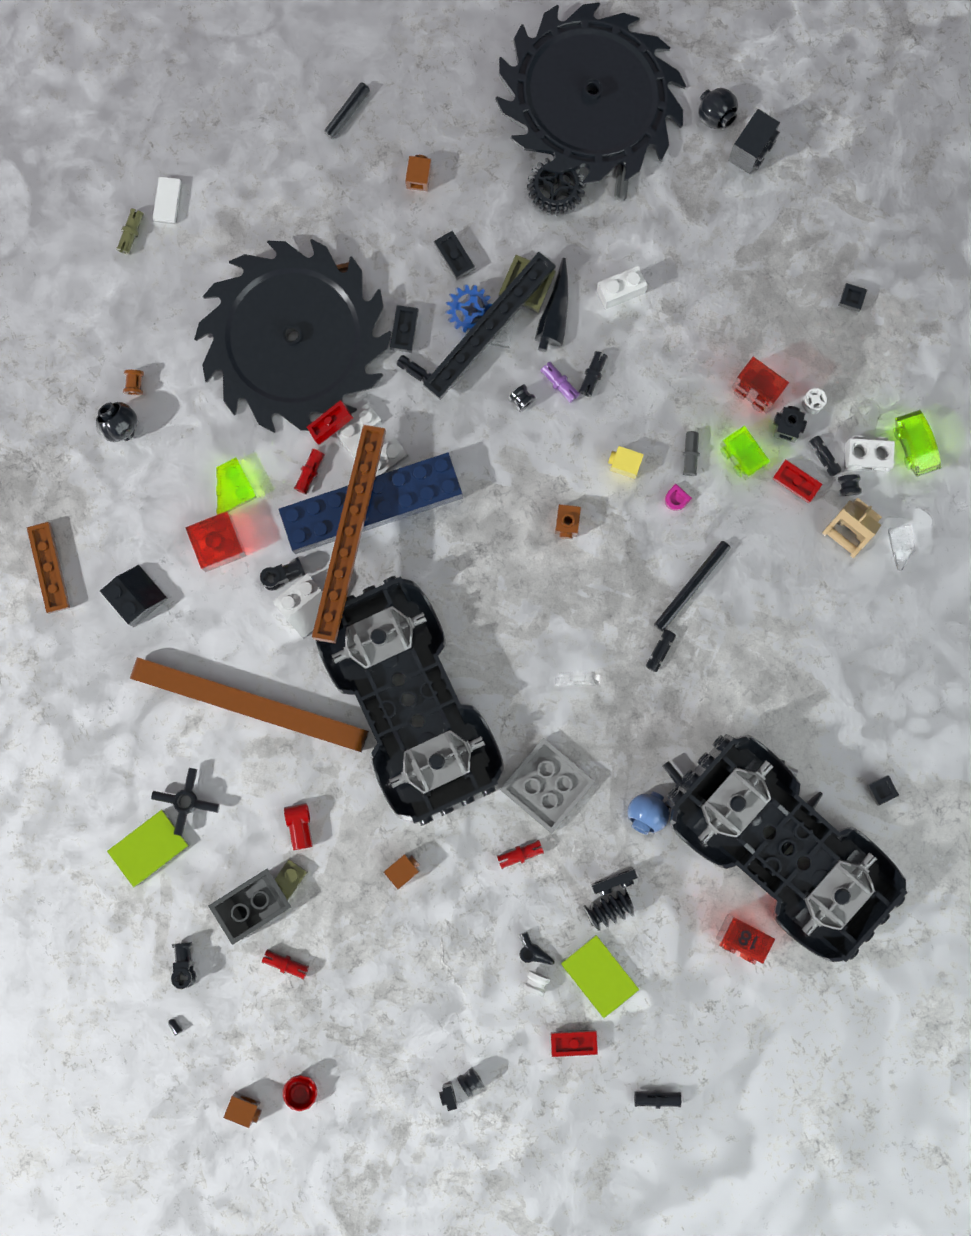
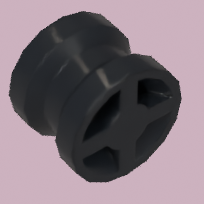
(521, 398)
(849, 485)
(470, 1082)

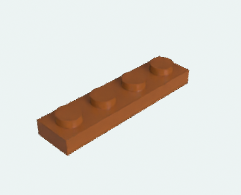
(48, 567)

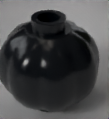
(718, 106)
(116, 422)

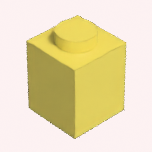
(625, 462)

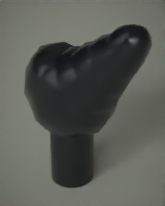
(532, 952)

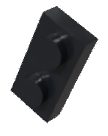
(454, 255)
(404, 328)
(605, 886)

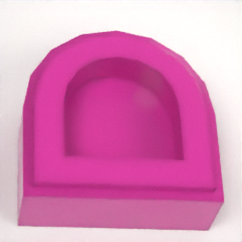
(676, 498)

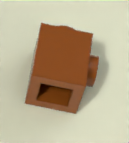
(567, 521)

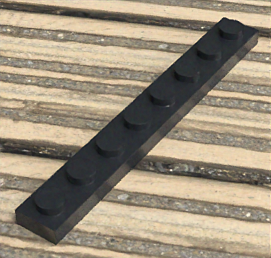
(489, 325)

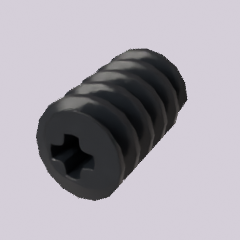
(609, 909)

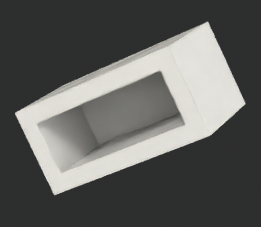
(622, 287)

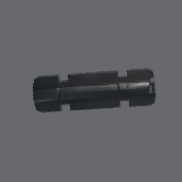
(413, 368)
(825, 456)
(660, 650)

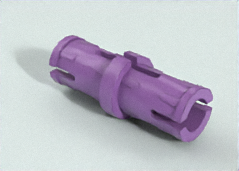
(560, 382)

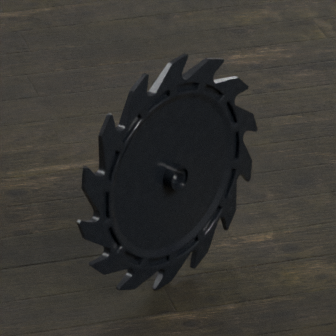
(581, 127)
(285, 297)

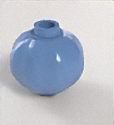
(648, 813)

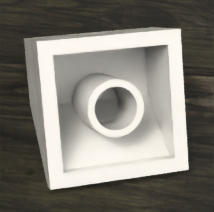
(301, 604)

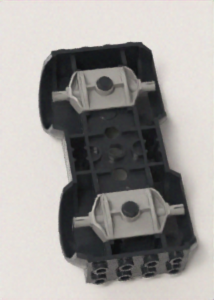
(454, 751)
(723, 818)

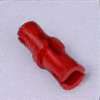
(309, 471)
(520, 854)
(285, 964)

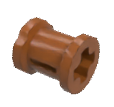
(133, 382)

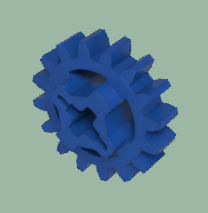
(471, 300)

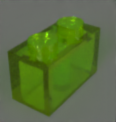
(744, 453)

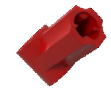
(298, 820)

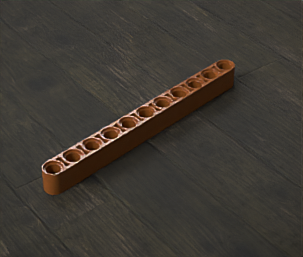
(249, 704)

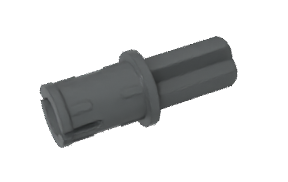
(691, 453)

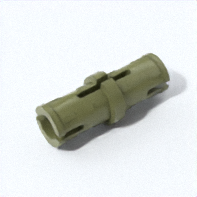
(130, 231)

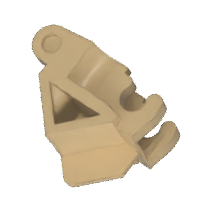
(860, 520)

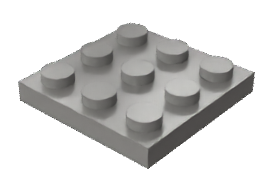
(547, 785)

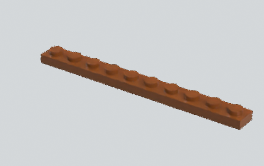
(349, 534)

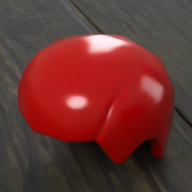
(299, 1093)

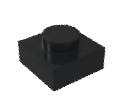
(852, 297)
(883, 790)
(448, 1096)

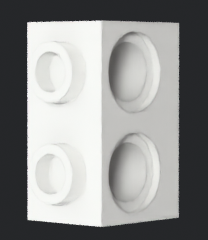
(870, 460)

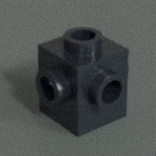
(786, 430)

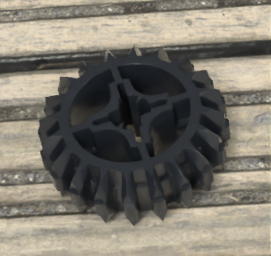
(552, 204)

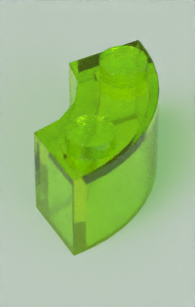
(918, 443)

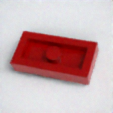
(330, 422)
(797, 481)
(574, 1043)

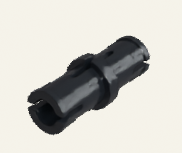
(593, 374)
(657, 1099)

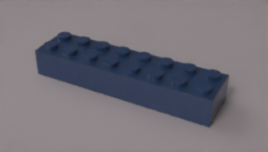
(392, 498)

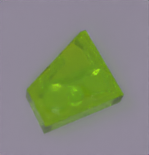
(232, 486)

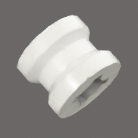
(817, 397)
(536, 983)

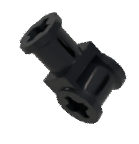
(282, 574)
(183, 966)

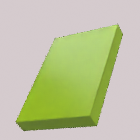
(147, 848)
(599, 976)

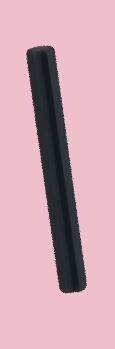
(692, 586)

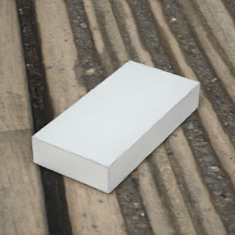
(167, 199)

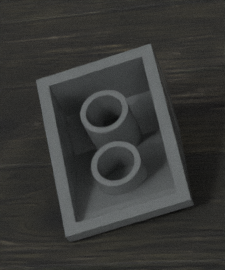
(249, 906)

